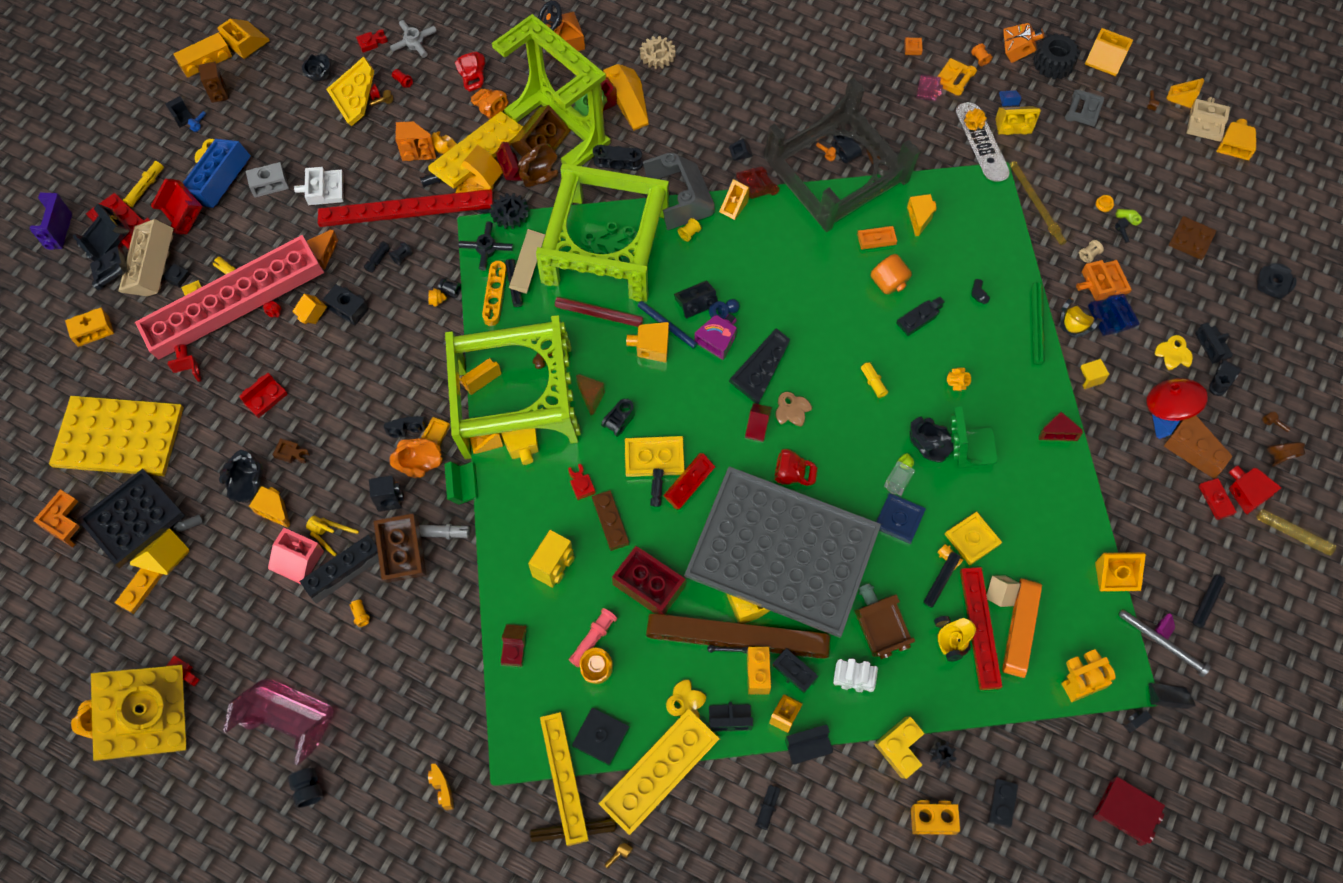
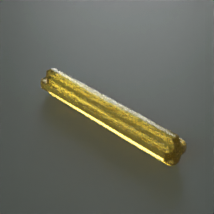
(1296, 532)

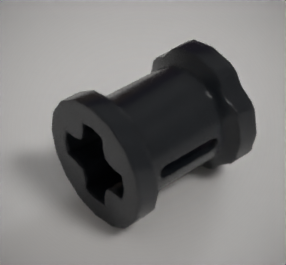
(400, 253)
(449, 287)

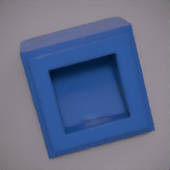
(1010, 98)

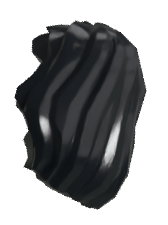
(931, 439)
(241, 476)

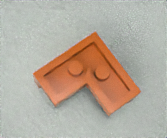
(54, 518)

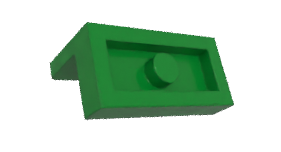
(461, 482)

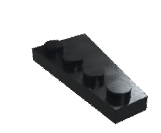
(759, 368)

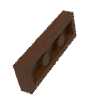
(610, 520)

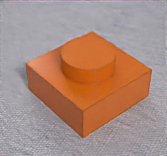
(913, 46)

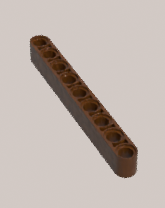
(737, 635)

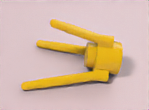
(320, 526)

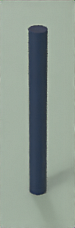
(672, 328)

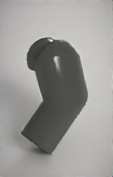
(187, 523)

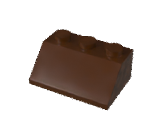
(541, 128)

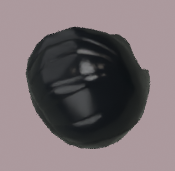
(317, 67)

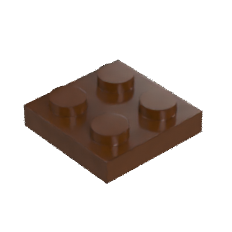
(1192, 238)

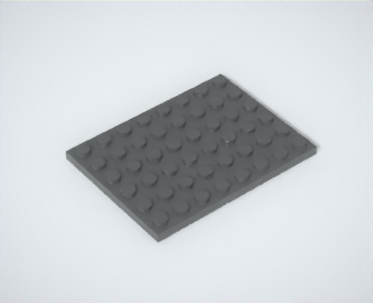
(783, 551)

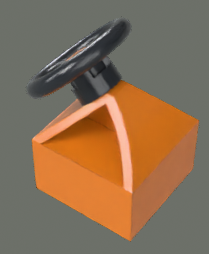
(564, 25)

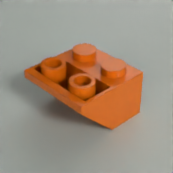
(414, 142)

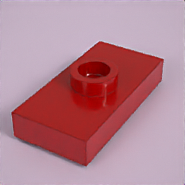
(1217, 499)

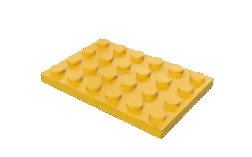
(116, 435)

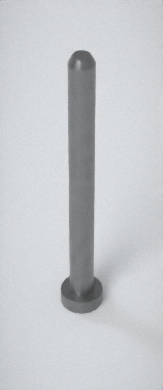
(1202, 668)

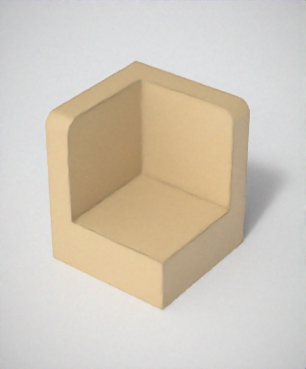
(1003, 591)

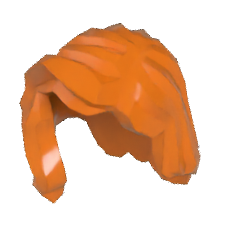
(416, 456)

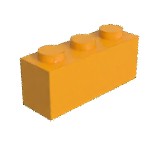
(205, 51)

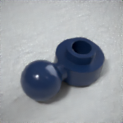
(731, 306)

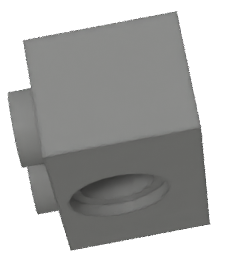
(267, 179)

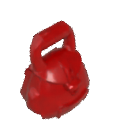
(470, 68)
(792, 468)

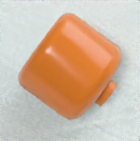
(891, 274)

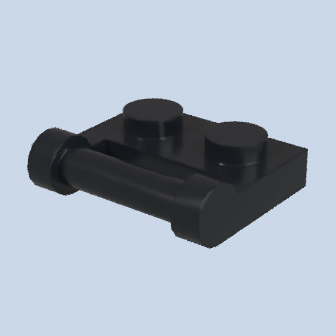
(108, 267)

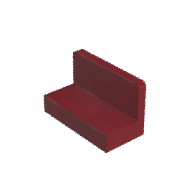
(508, 162)

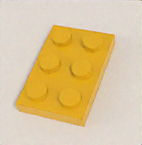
(654, 452)

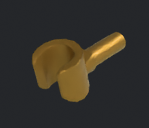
(387, 98)
(623, 849)

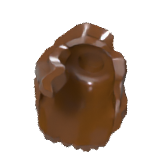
(537, 165)

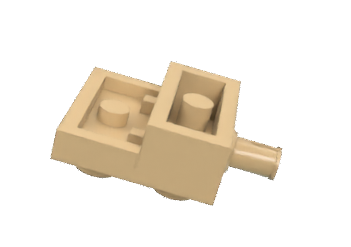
(1208, 119)

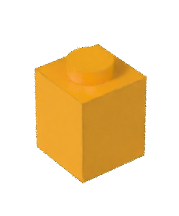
(309, 309)

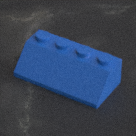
(216, 171)

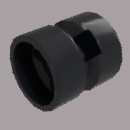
(305, 787)

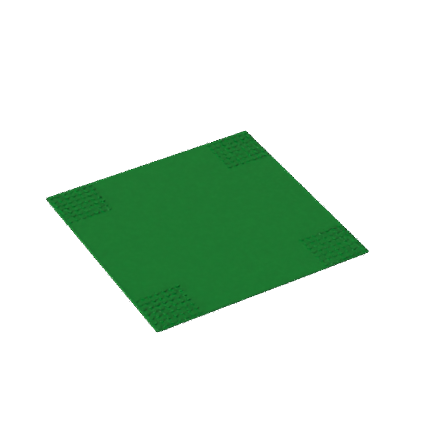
(820, 296)

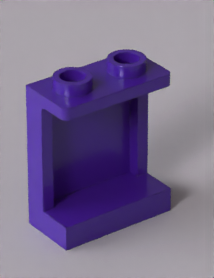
(54, 222)

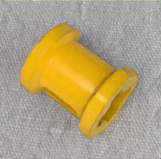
(689, 229)

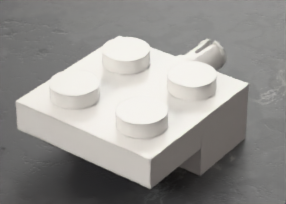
(322, 186)

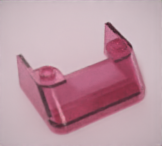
(282, 710)

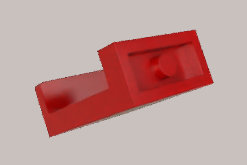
(177, 205)

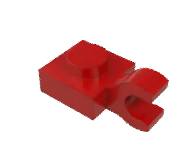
(186, 668)

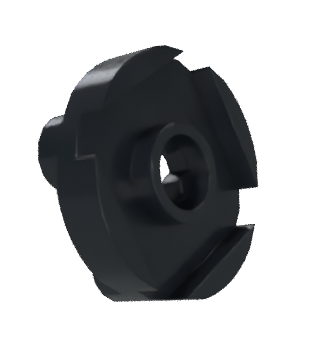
(1267, 284)

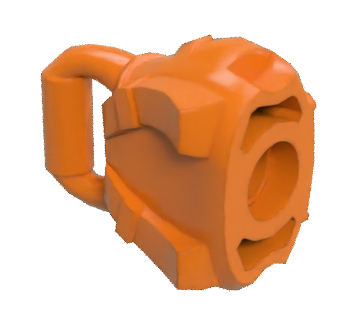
(490, 101)

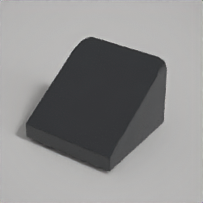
(740, 150)

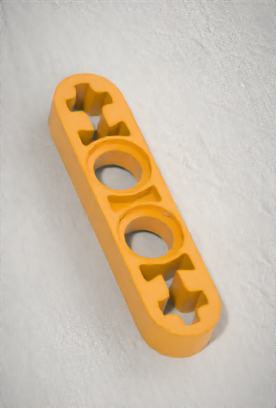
(494, 293)

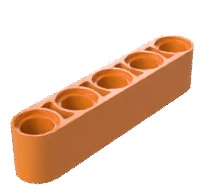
(1022, 629)

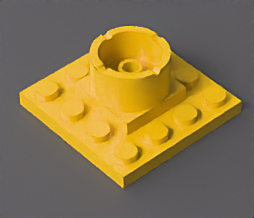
(121, 730)

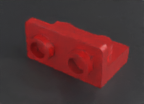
(262, 395)

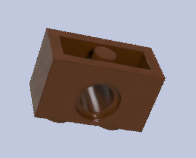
(213, 82)

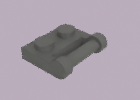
(1090, 108)

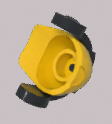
(1075, 321)
(955, 637)

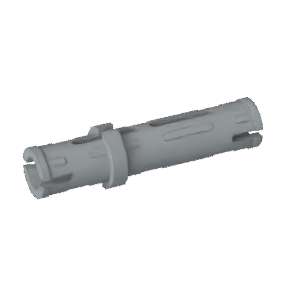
(444, 531)

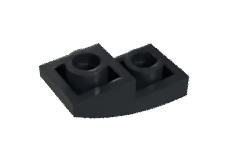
(399, 427)

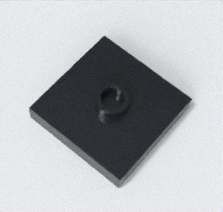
(600, 736)

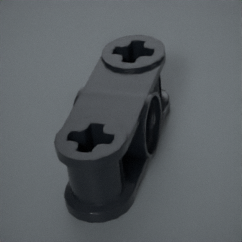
(617, 157)

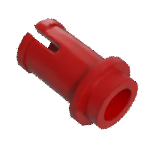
(405, 80)

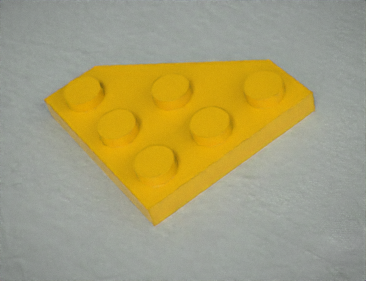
(352, 91)

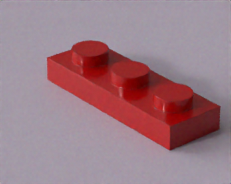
(689, 481)

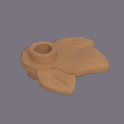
(794, 411)

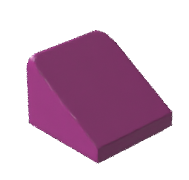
(1165, 626)

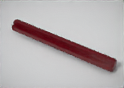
(599, 312)

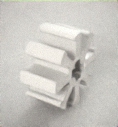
(855, 675)

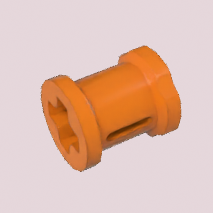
(981, 54)

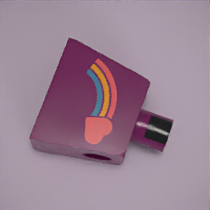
(717, 335)

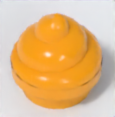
(436, 297)

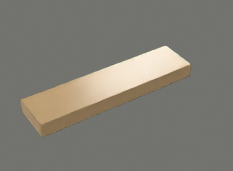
(526, 261)

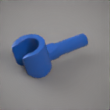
(194, 123)

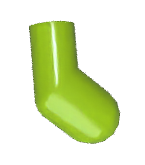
(1131, 215)

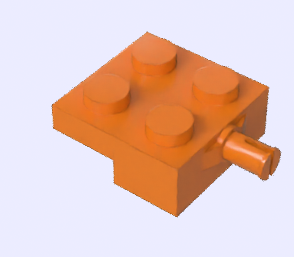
(1104, 279)

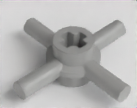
(413, 38)

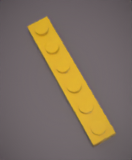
(564, 779)

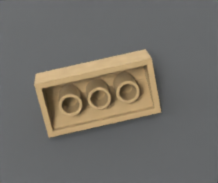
(146, 258)

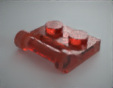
(752, 179)

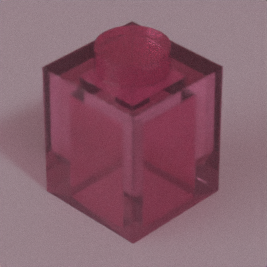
(929, 87)

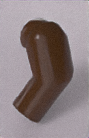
(539, 360)

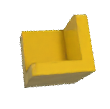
(1095, 373)

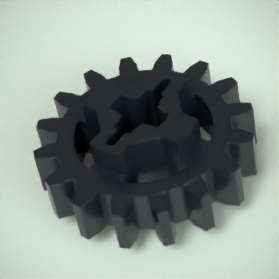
(511, 211)

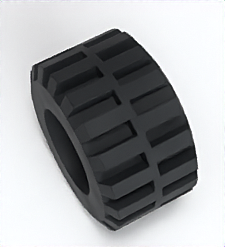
(1056, 56)

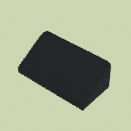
(1170, 696)

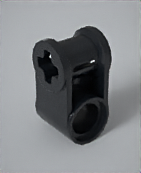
(846, 148)
(1224, 378)
(618, 420)

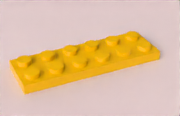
(488, 136)
(658, 771)

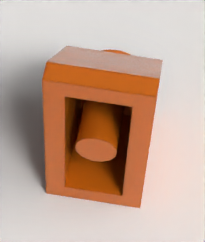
(323, 246)

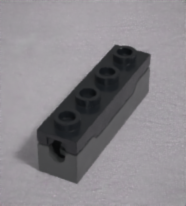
(341, 569)

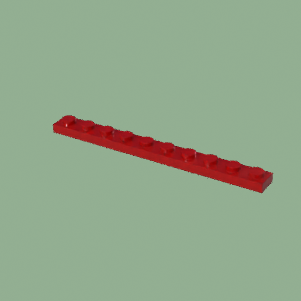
(405, 208)

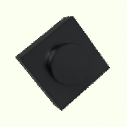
(176, 275)
(1137, 720)

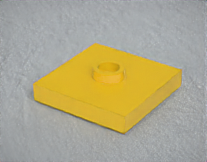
(973, 538)

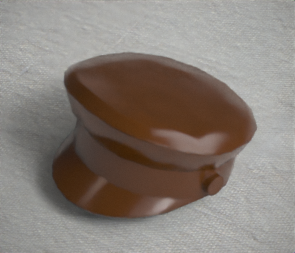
(1286, 451)

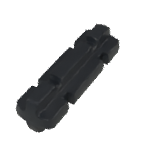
(376, 257)
(656, 490)

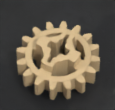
(657, 52)

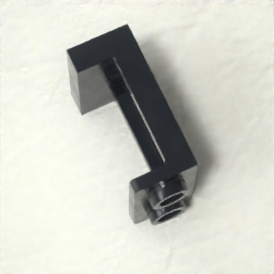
(103, 234)

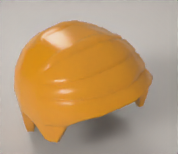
(596, 665)

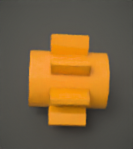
(975, 119)
(959, 379)

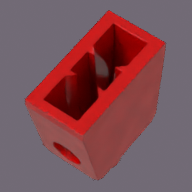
(1251, 488)

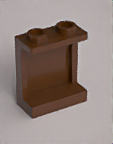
(884, 627)

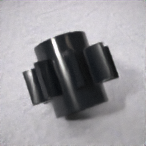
(948, 754)

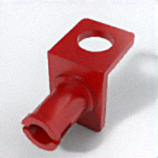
(184, 362)

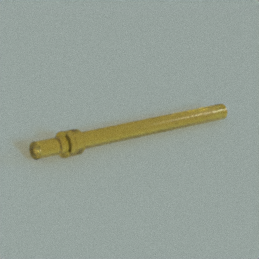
(1053, 228)

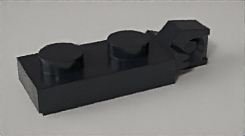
(920, 316)

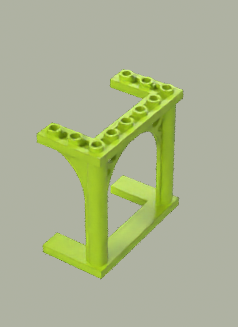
(540, 92)
(570, 191)
(555, 417)

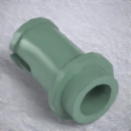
(868, 594)

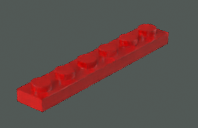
(983, 640)

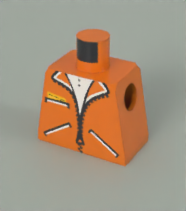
(1021, 41)

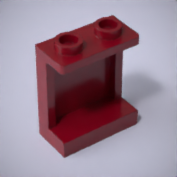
(1130, 810)

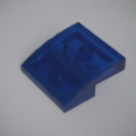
(1114, 313)

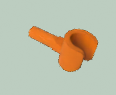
(830, 152)

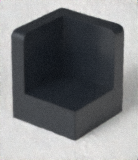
(179, 111)

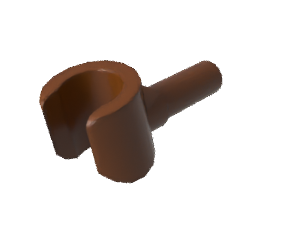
(1153, 104)
(1272, 418)

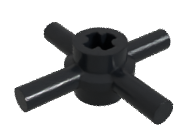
(485, 245)

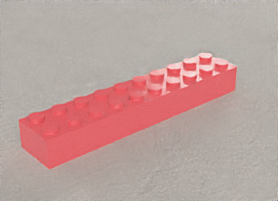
(229, 297)

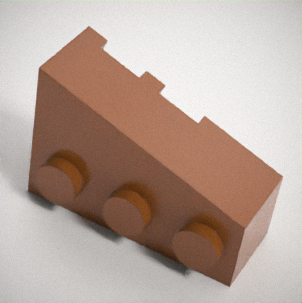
(1198, 447)

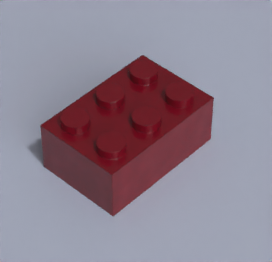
(648, 581)

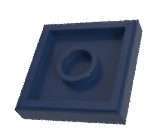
(900, 518)

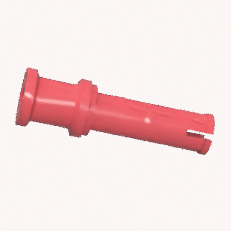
(597, 630)

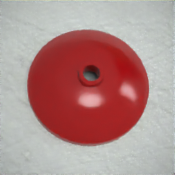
(1177, 399)

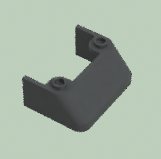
(695, 201)

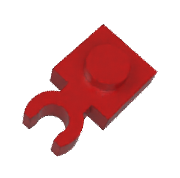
(369, 41)
(581, 484)

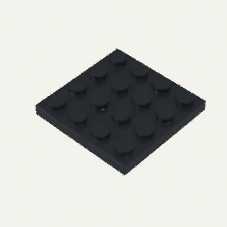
(130, 518)

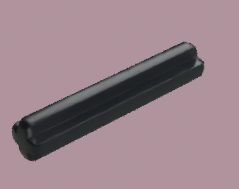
(516, 295)
(942, 579)
(1208, 601)

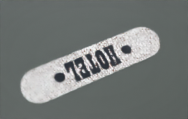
(984, 146)

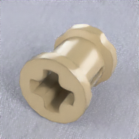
(1091, 251)

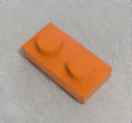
(877, 237)

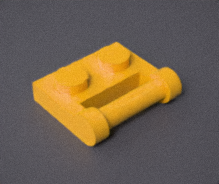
(951, 73)

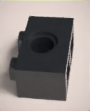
(336, 303)
(386, 493)

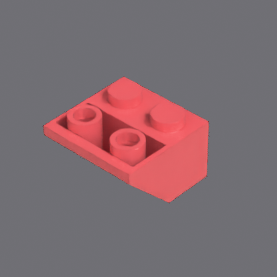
(294, 555)

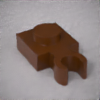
(289, 451)

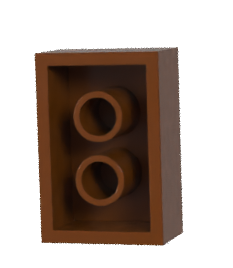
(399, 548)

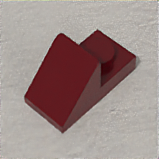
(513, 645)

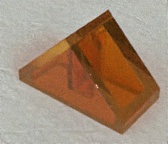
(591, 391)

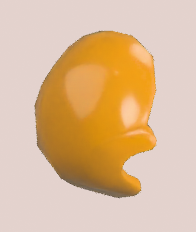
(443, 143)

